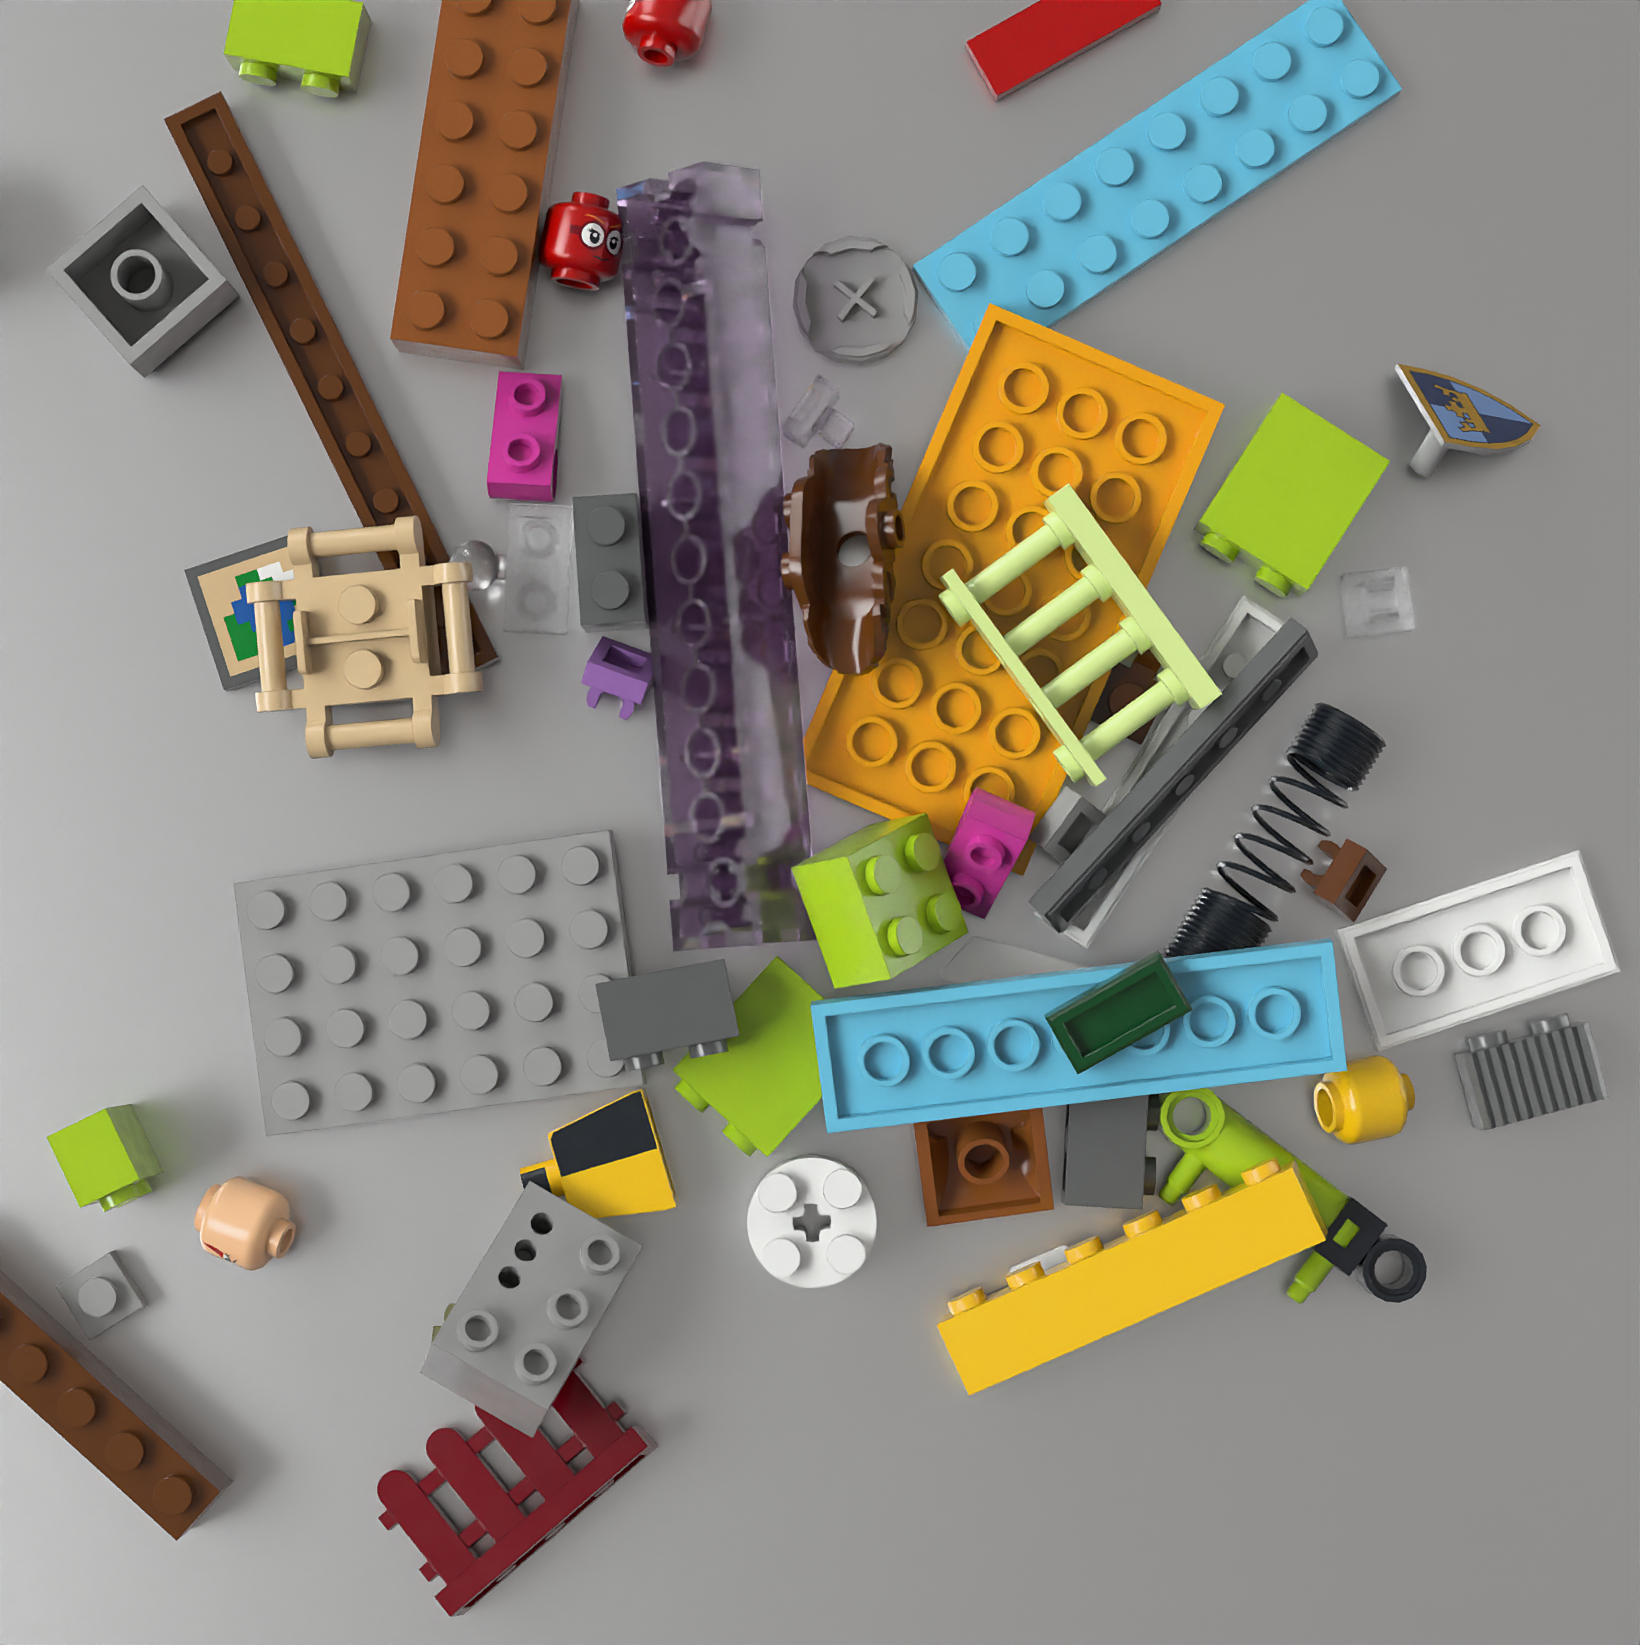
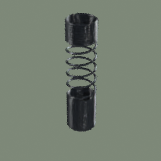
(1330, 746)

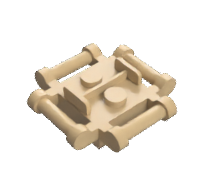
(365, 637)

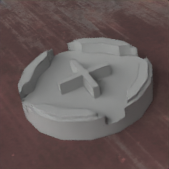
(855, 300)

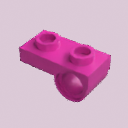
(525, 437)
(985, 849)

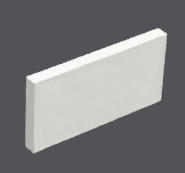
(1477, 950)

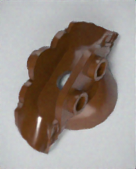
(844, 605)

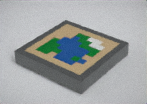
(229, 620)

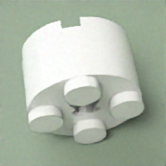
(785, 1247)

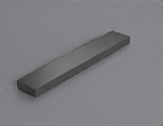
(1175, 776)

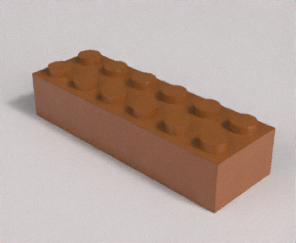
(483, 180)

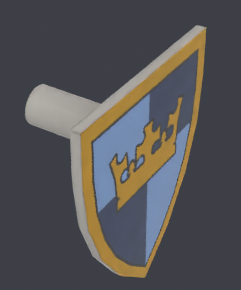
(1462, 418)

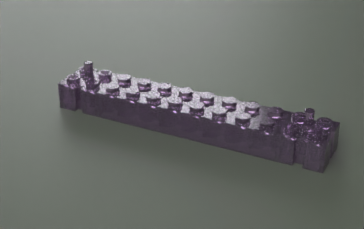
(715, 557)

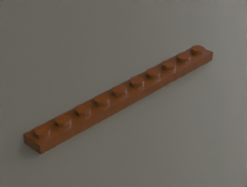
(308, 339)

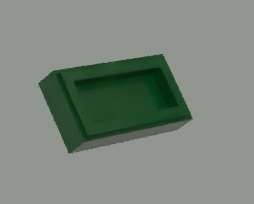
(1118, 1012)

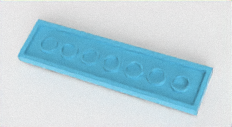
(1163, 173)
(993, 1052)

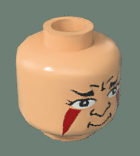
(244, 1223)

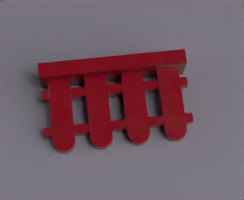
(496, 1508)

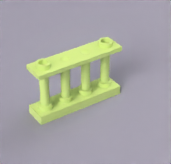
(1141, 630)

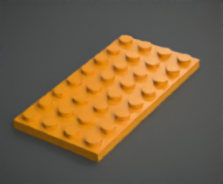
(1012, 434)

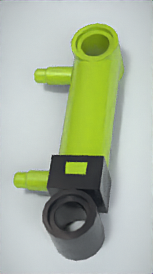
(1354, 1236)

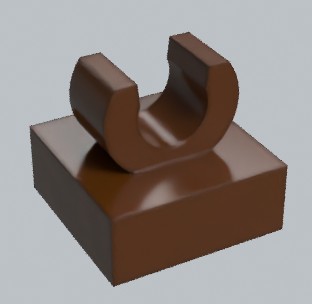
(1348, 879)

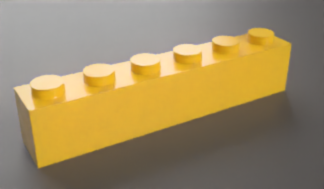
(1131, 1276)

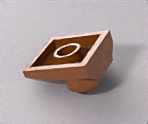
(983, 1166)

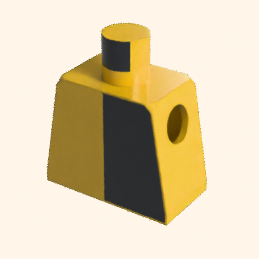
(608, 1161)

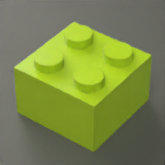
(880, 901)

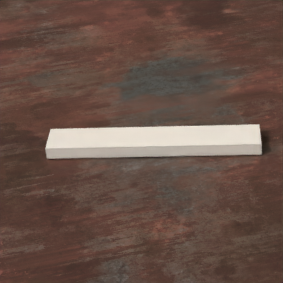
(1231, 650)

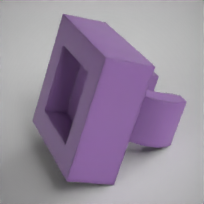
(620, 672)

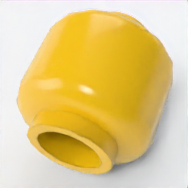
(1364, 1101)

